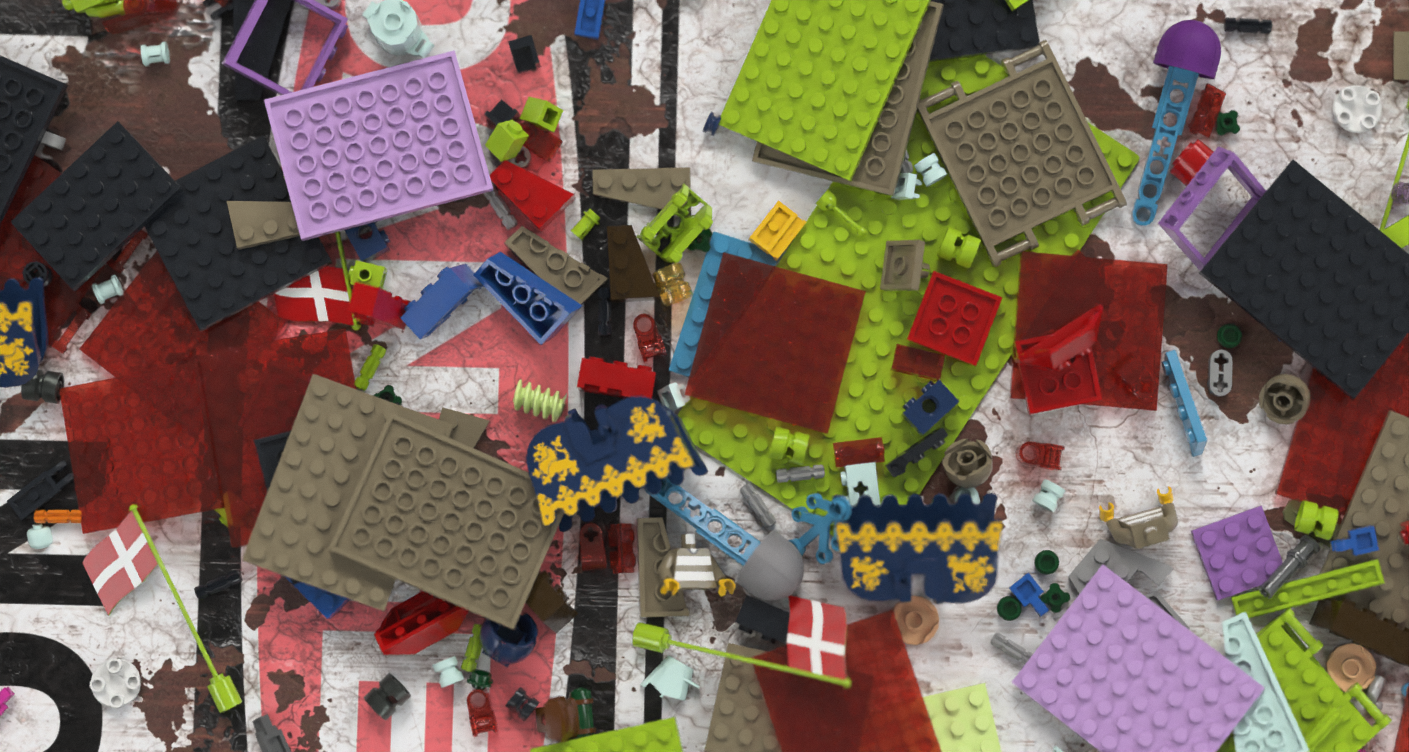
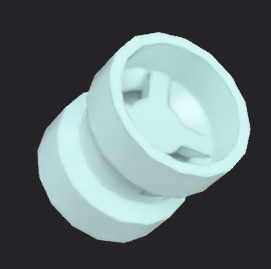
(933, 175)
(1048, 495)
(448, 672)

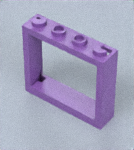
(317, 70)
(1195, 193)

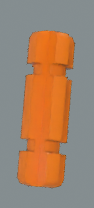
(57, 516)

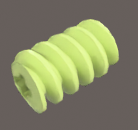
(538, 401)

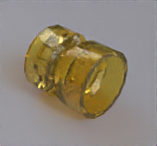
(672, 283)

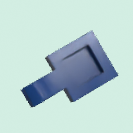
(1360, 541)
(1027, 592)

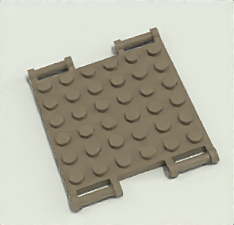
(1020, 152)

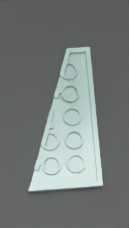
(1269, 721)

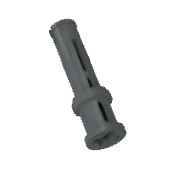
(1295, 559)

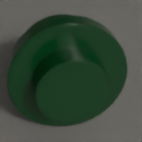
(1229, 335)
(1046, 562)
(1009, 608)

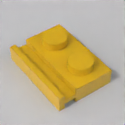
(777, 230)

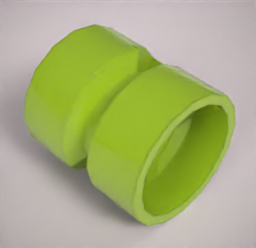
(966, 252)
(789, 446)
(1316, 520)

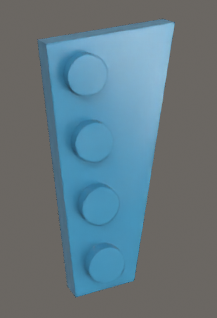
(1186, 407)

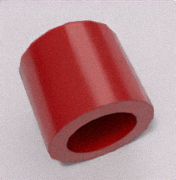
(1190, 161)

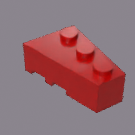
(530, 194)
(376, 305)
(615, 378)

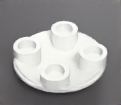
(1357, 109)
(115, 683)

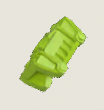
(682, 234)

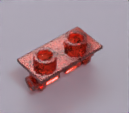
(1207, 111)
(859, 452)
(624, 559)

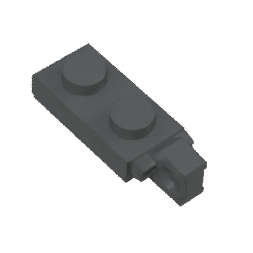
(269, 737)

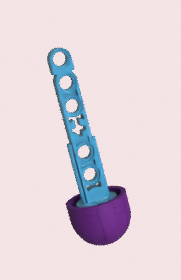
(1188, 52)

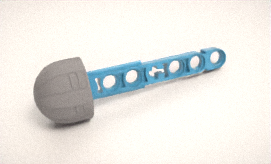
(769, 568)

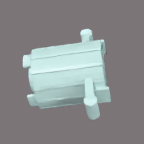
(397, 28)

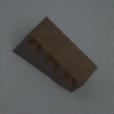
(628, 268)
(550, 603)

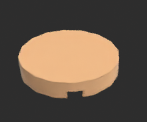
(916, 620)
(1350, 665)

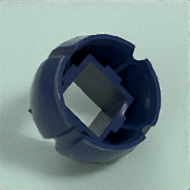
(517, 643)

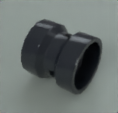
(43, 272)
(517, 701)

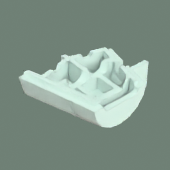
(671, 678)

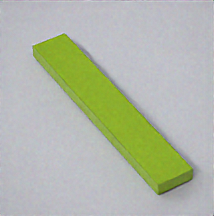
(1311, 589)

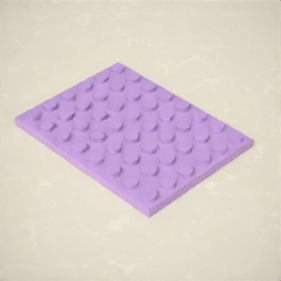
(378, 145)
(1135, 675)

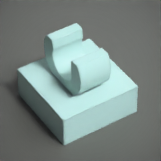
(906, 186)
(671, 396)

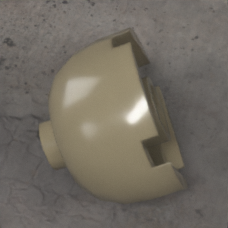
(1285, 398)
(968, 463)

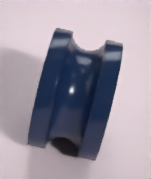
(712, 124)

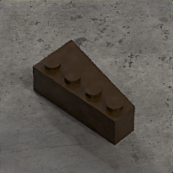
(1363, 628)

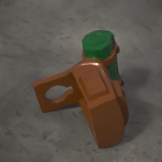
(567, 716)

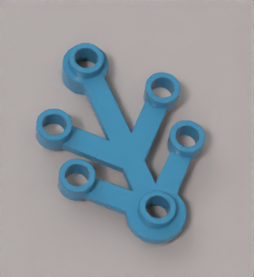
(838, 510)

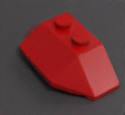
(1064, 343)
(418, 624)

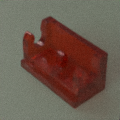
(917, 362)

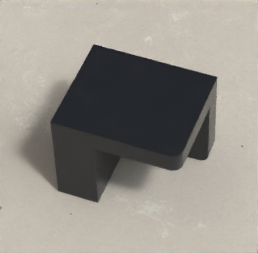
(524, 54)
(501, 113)

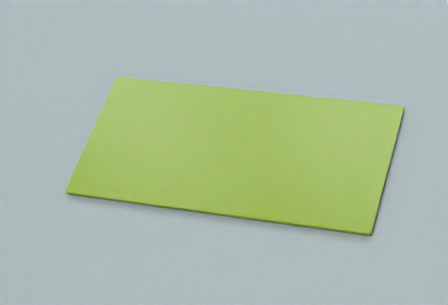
(871, 393)

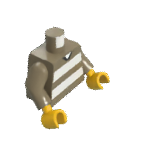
(1143, 527)
(692, 569)

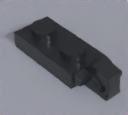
(916, 451)

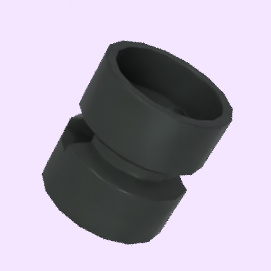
(44, 386)
(387, 696)

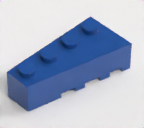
(527, 297)

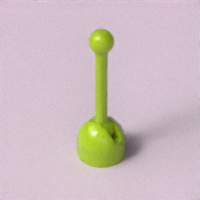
(828, 202)

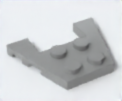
(1120, 561)

